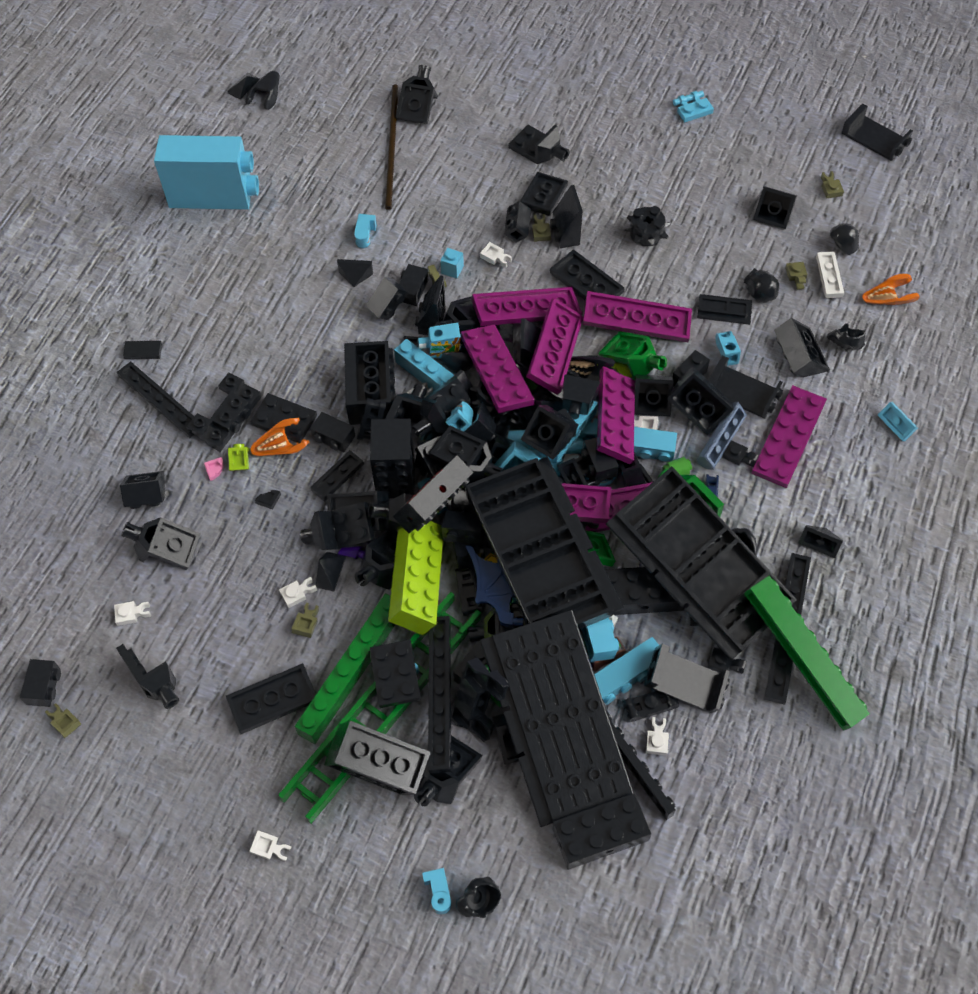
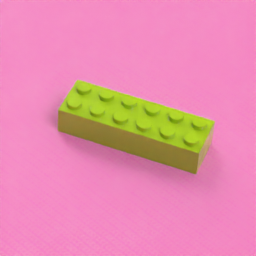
(416, 578)

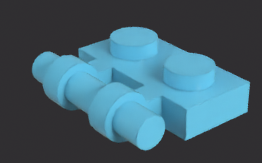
(693, 110)

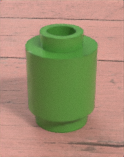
(681, 465)

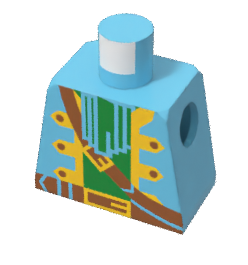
(441, 339)

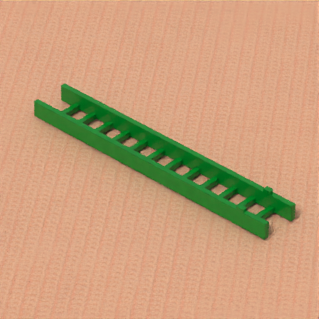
(363, 702)

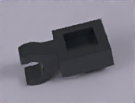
(738, 453)
(720, 662)

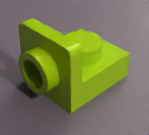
(238, 457)

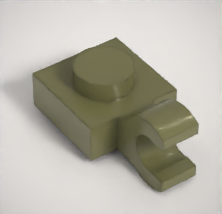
(797, 272)

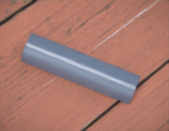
(721, 438)

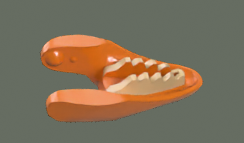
(885, 292)
(276, 442)

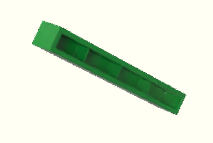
(807, 653)
(345, 674)

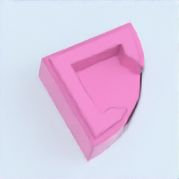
(214, 468)

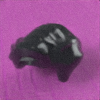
(848, 338)
(479, 898)

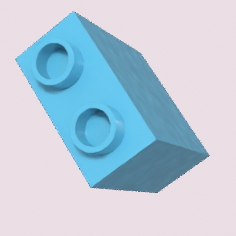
(205, 172)

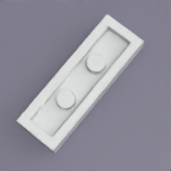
(830, 275)

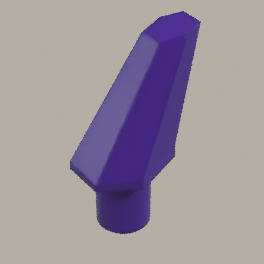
(353, 552)

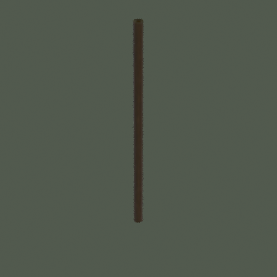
(391, 150)

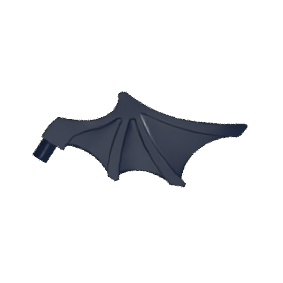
(493, 589)

